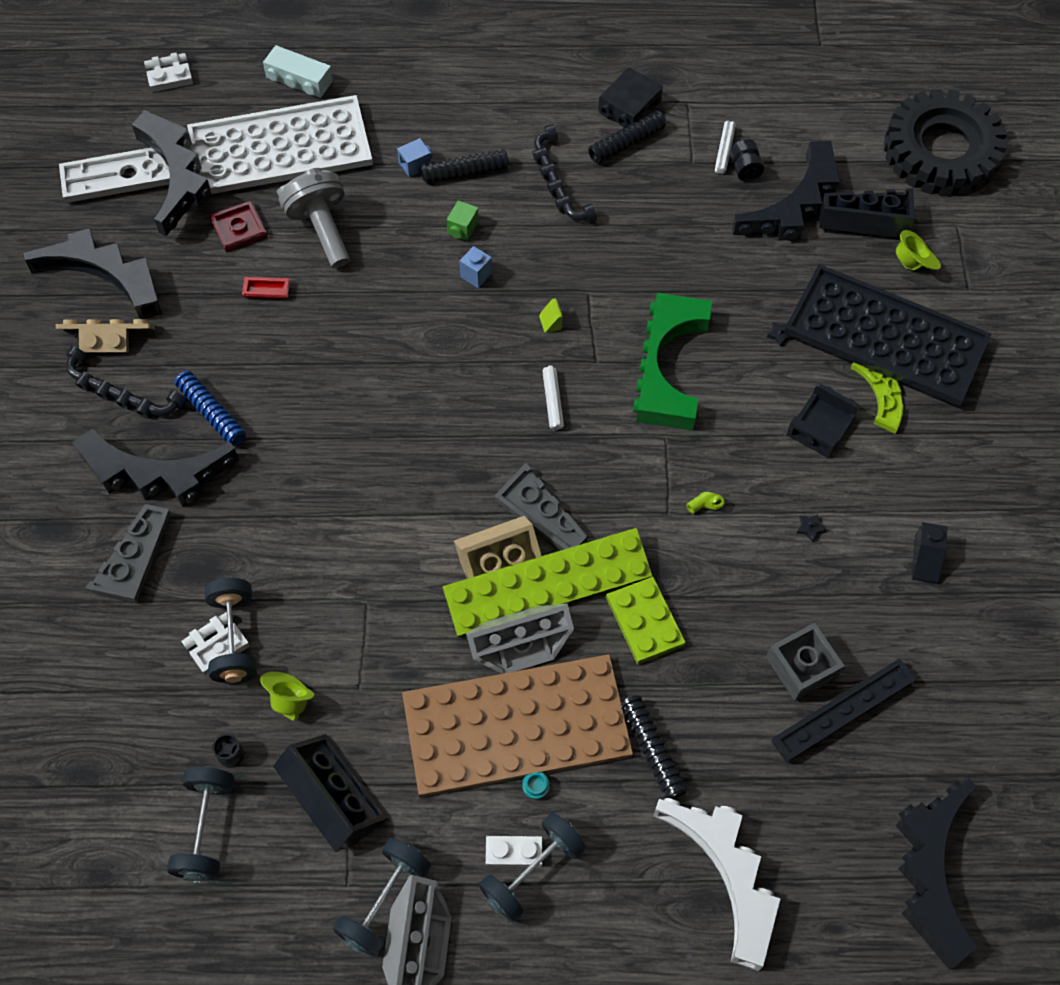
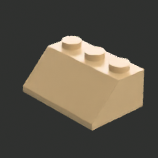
(497, 547)

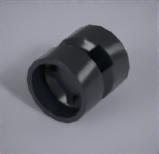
(747, 160)

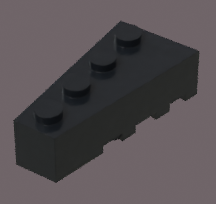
(868, 212)

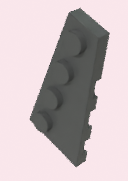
(529, 498)
(132, 557)

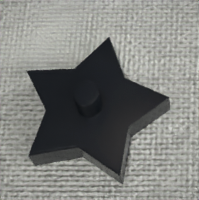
(778, 333)
(810, 526)

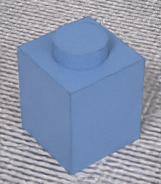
(413, 155)
(475, 267)

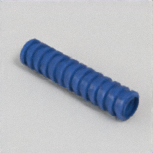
(210, 408)

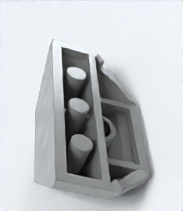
(521, 638)
(417, 935)

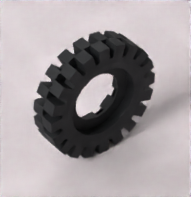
(966, 172)

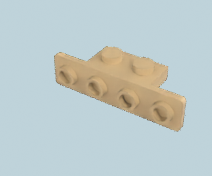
(104, 337)

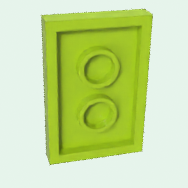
(645, 620)

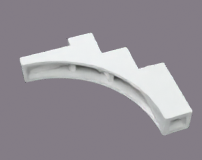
(752, 909)

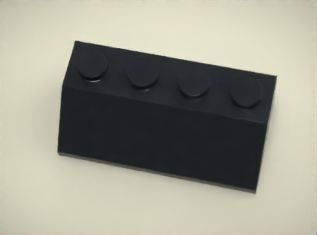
(329, 791)

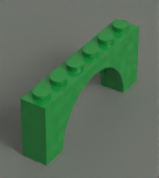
(658, 400)

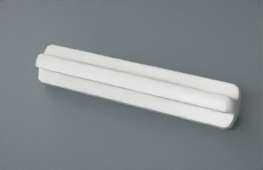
(725, 145)
(553, 398)

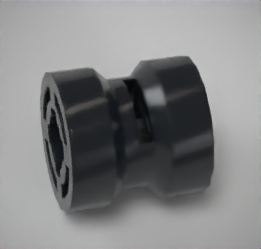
(223, 746)

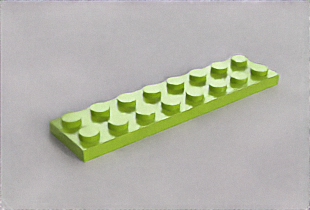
(548, 580)

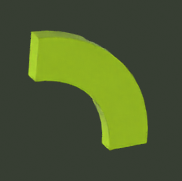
(888, 397)

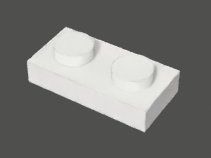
(512, 851)

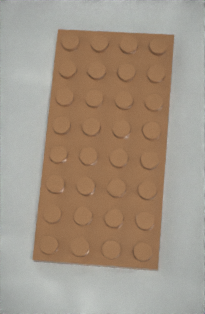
(515, 725)

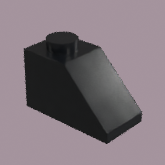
(929, 552)

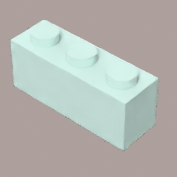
(298, 71)

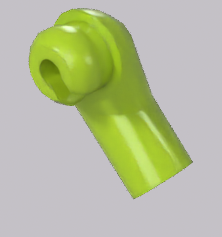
(705, 500)

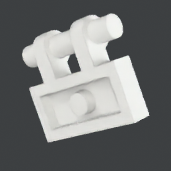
(168, 77)
(215, 646)

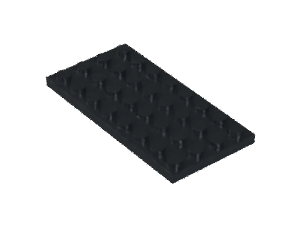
(888, 334)

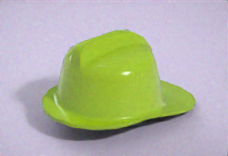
(914, 252)
(287, 693)

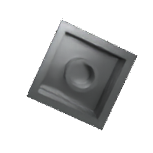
(804, 661)

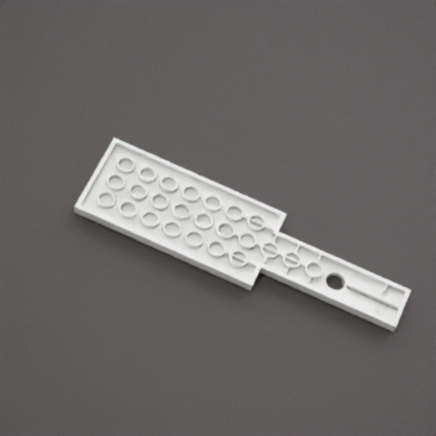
(238, 151)

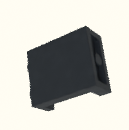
(629, 97)
(823, 420)

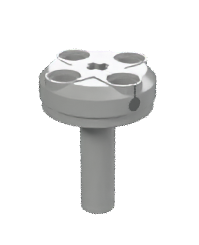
(313, 197)

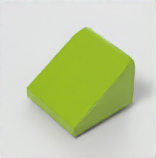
(551, 317)

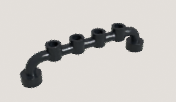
(555, 185)
(123, 397)

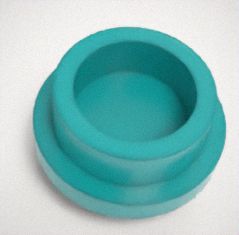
(536, 785)

